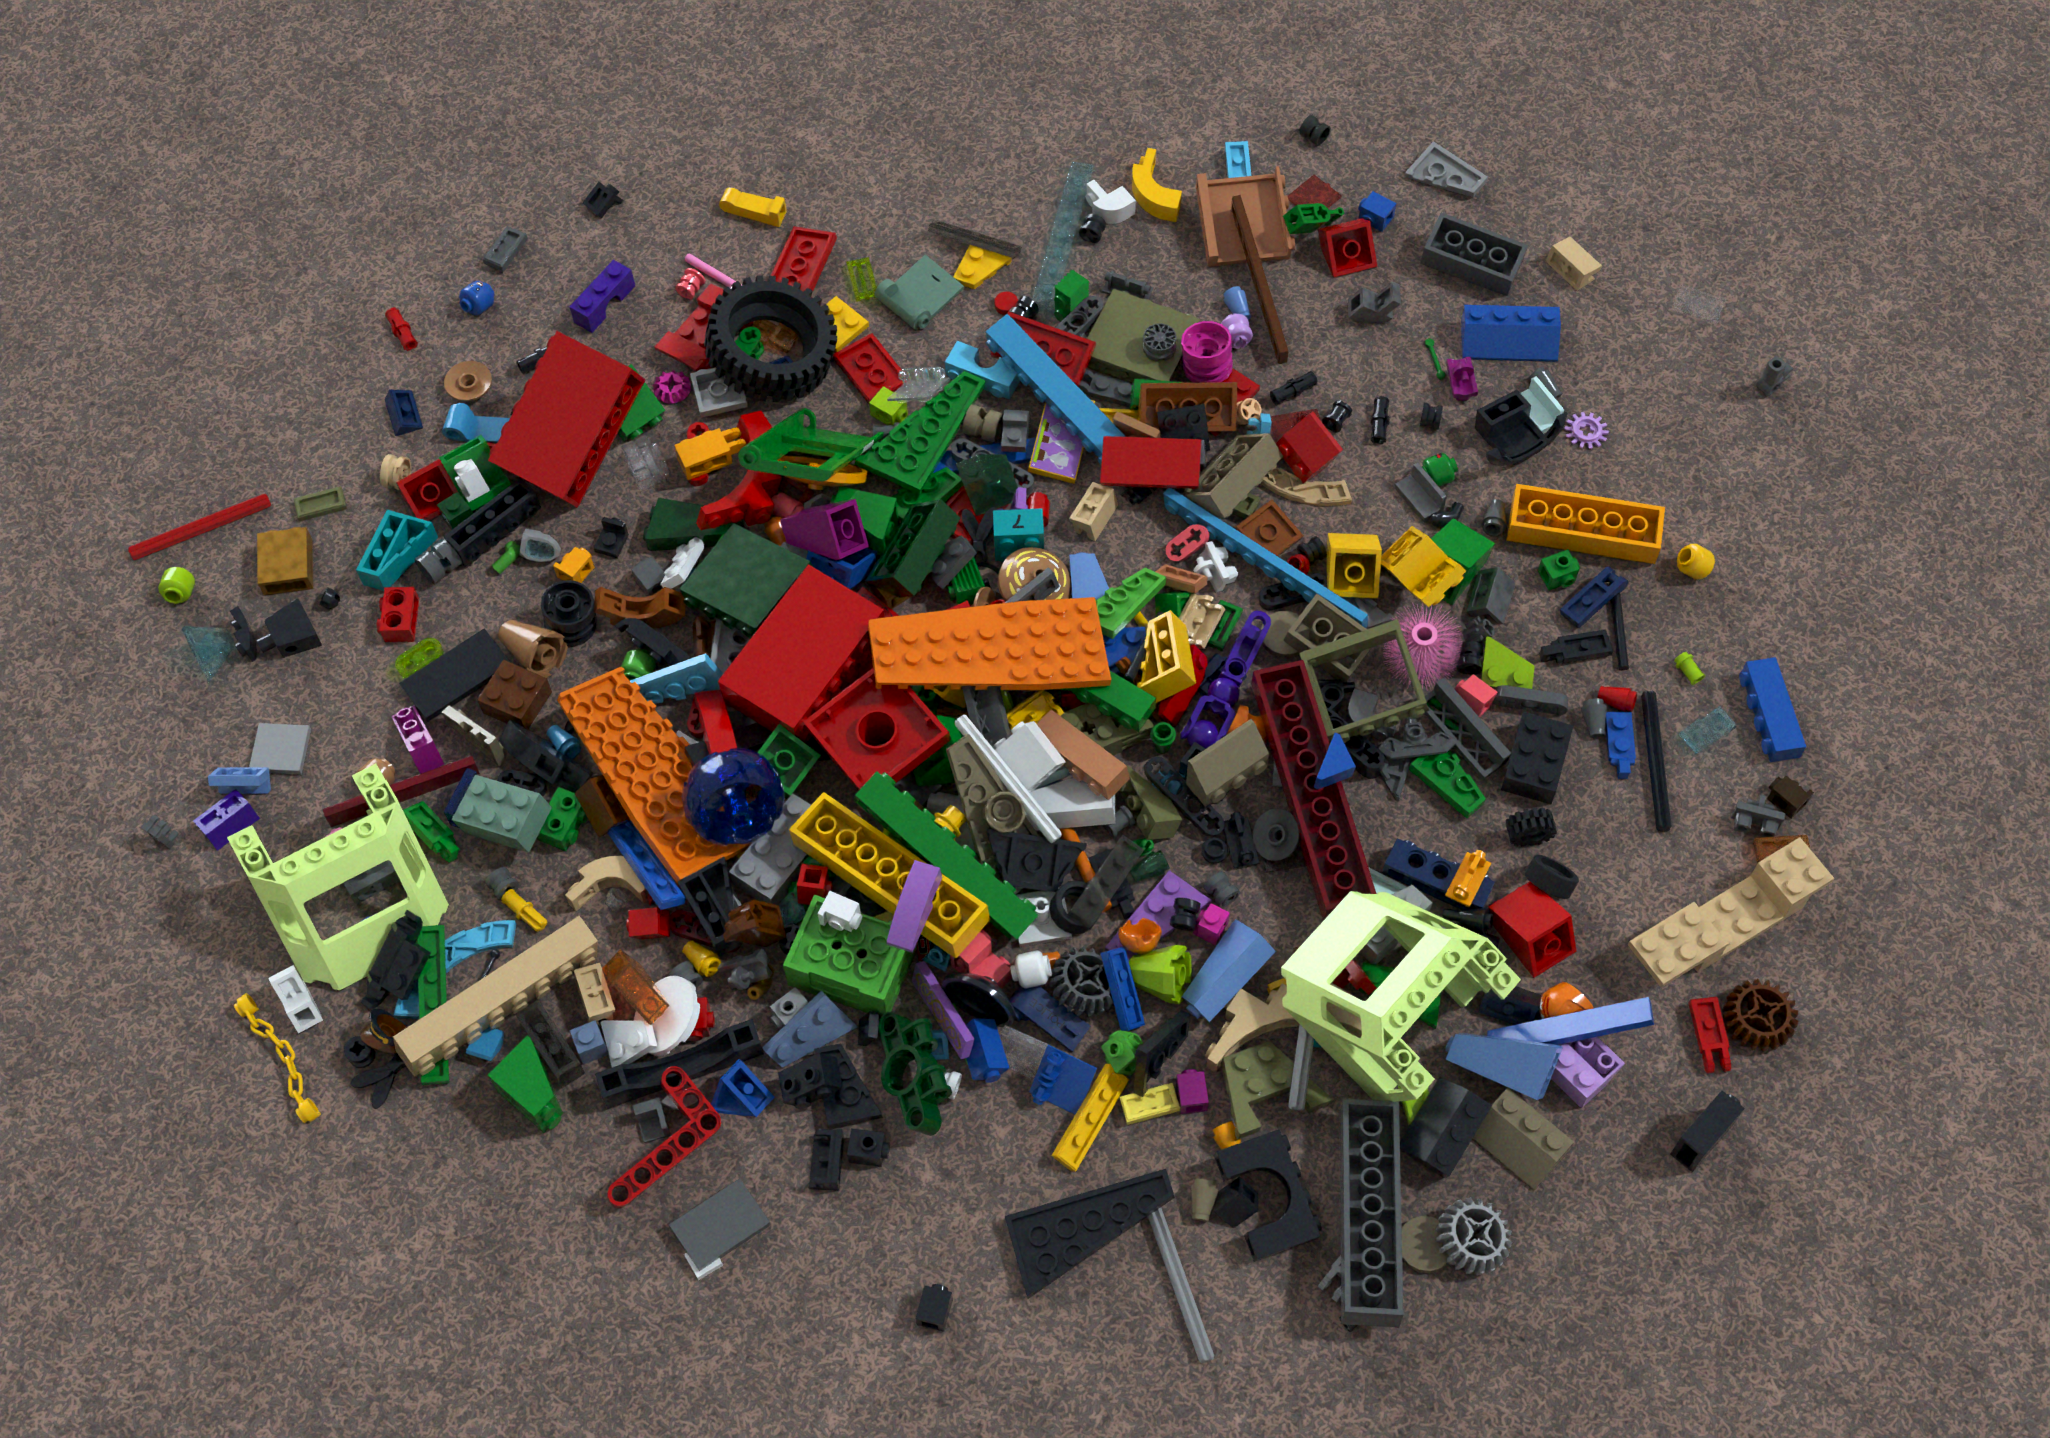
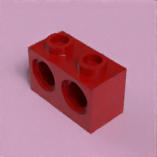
(402, 614)

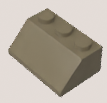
(1322, 624)
(1227, 763)
(1522, 1139)

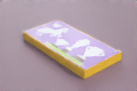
(1055, 449)

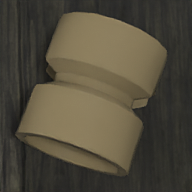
(983, 423)

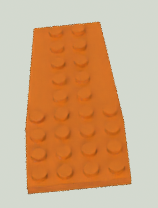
(993, 645)
(643, 768)

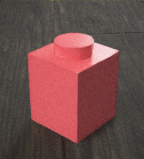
(1476, 694)

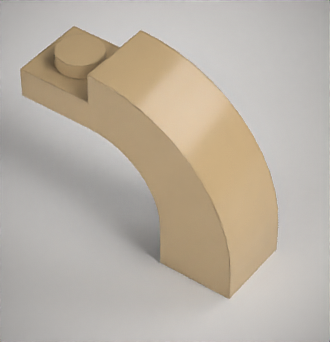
(601, 874)

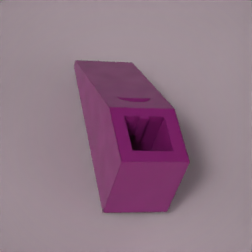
(417, 739)

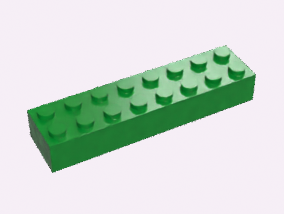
(938, 848)

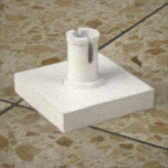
(1043, 927)

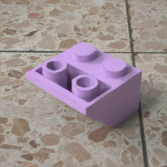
(1585, 1069)

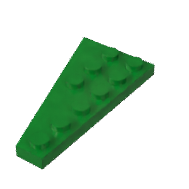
(921, 439)

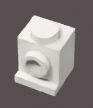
(470, 480)
(840, 912)

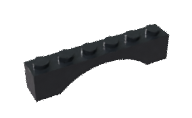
(637, 1080)

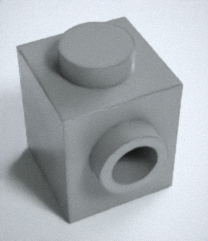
(787, 1007)

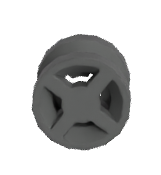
(501, 882)
(686, 971)

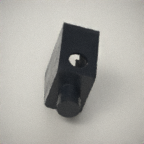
(289, 631)

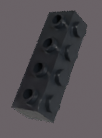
(493, 521)

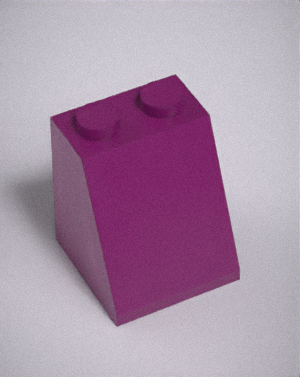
(827, 529)

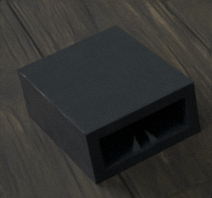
(1707, 1130)

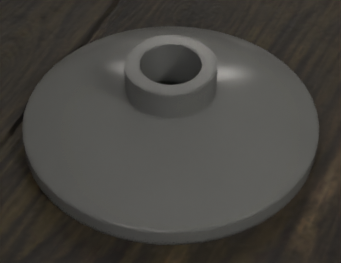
(1267, 832)

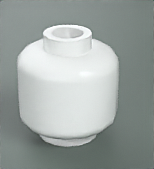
(1031, 969)

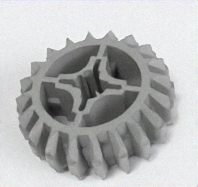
(1492, 1250)

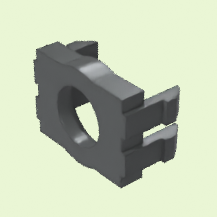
(160, 831)

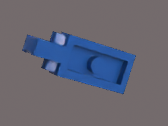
(1620, 742)

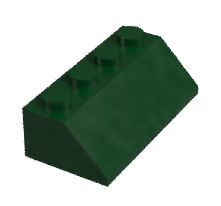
(914, 548)

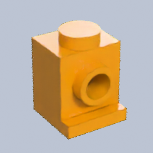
(574, 565)

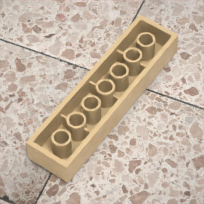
(496, 996)

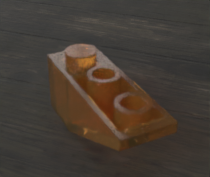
(636, 986)

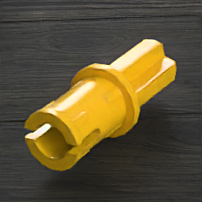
(524, 910)

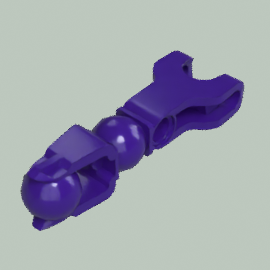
(1225, 691)

